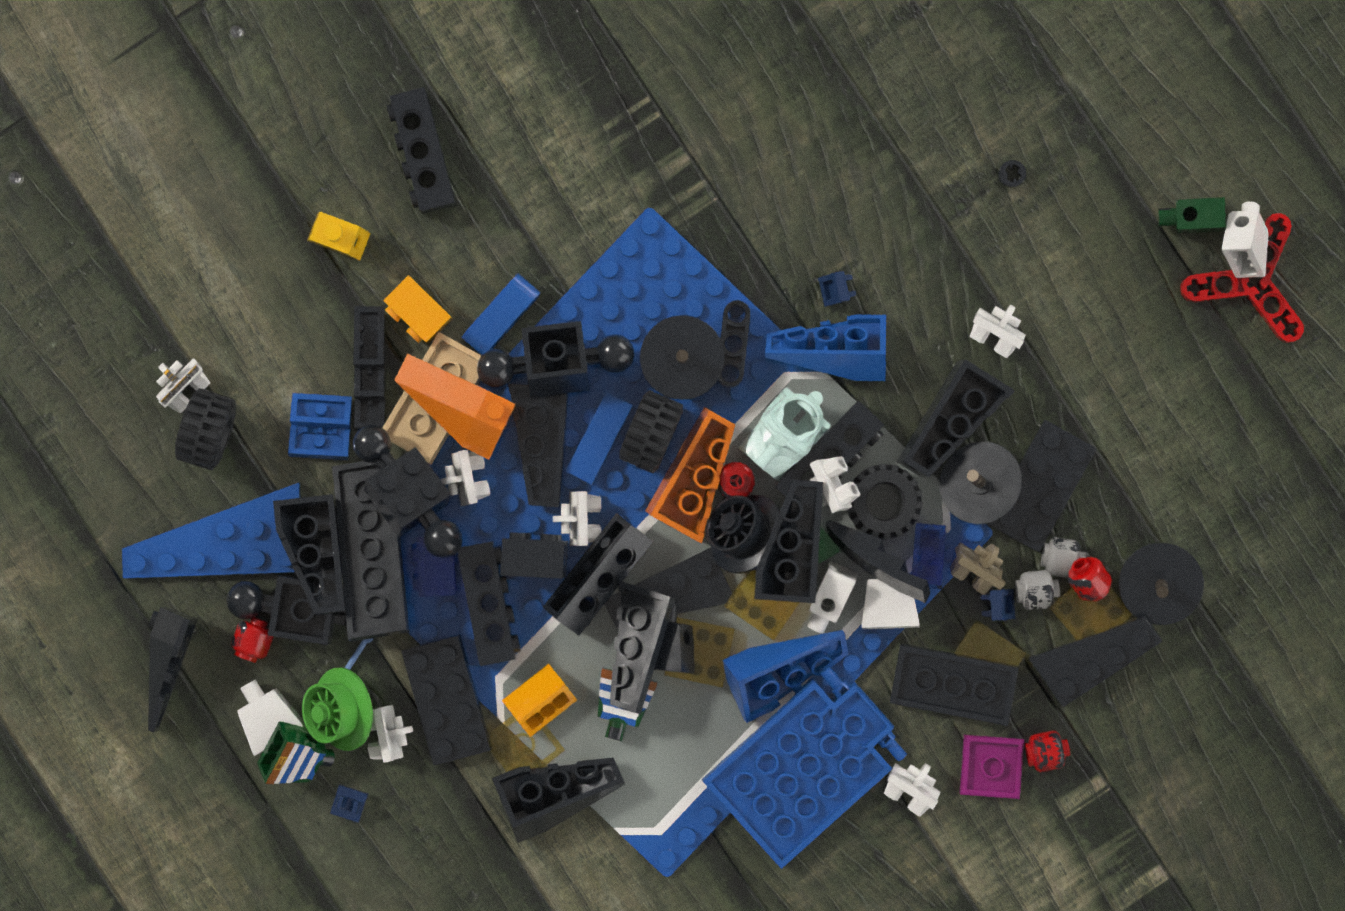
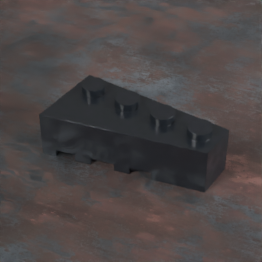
(955, 413)

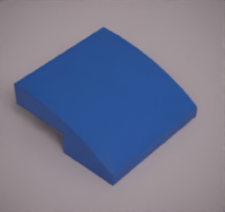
(320, 426)

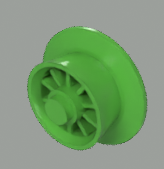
(338, 710)

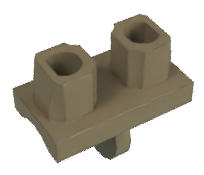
(983, 563)

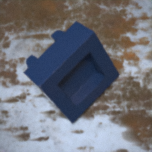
(835, 289)
(1001, 604)
(349, 803)

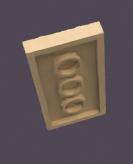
(409, 423)

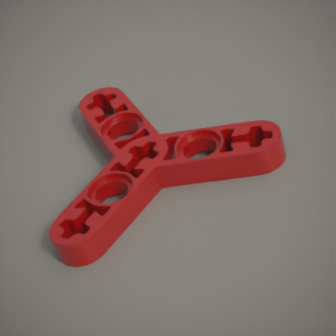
(1240, 288)

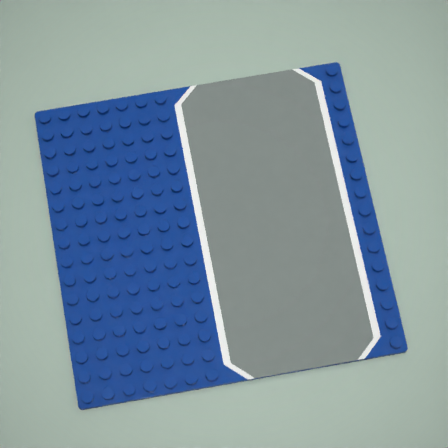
(687, 723)

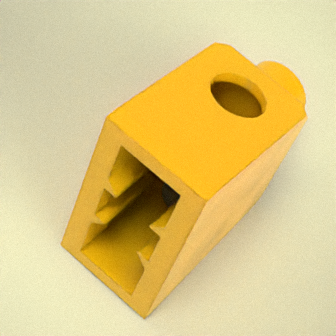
(339, 235)

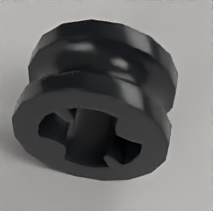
(1002, 175)

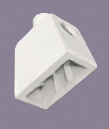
(1246, 242)
(836, 585)
(888, 608)
(263, 714)

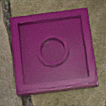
(991, 766)

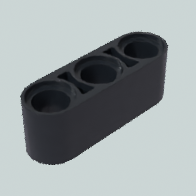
(740, 330)

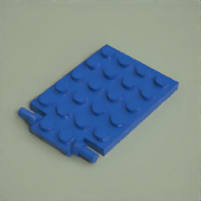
(805, 766)

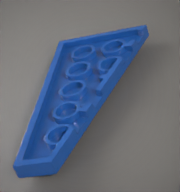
(221, 544)

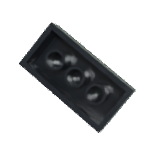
(534, 557)

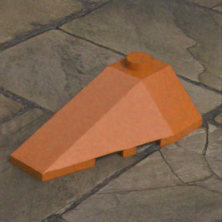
(460, 407)

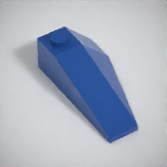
(842, 349)
(771, 671)

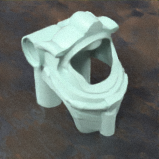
(780, 441)

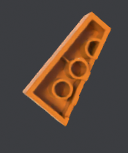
(693, 477)

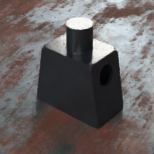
(677, 647)

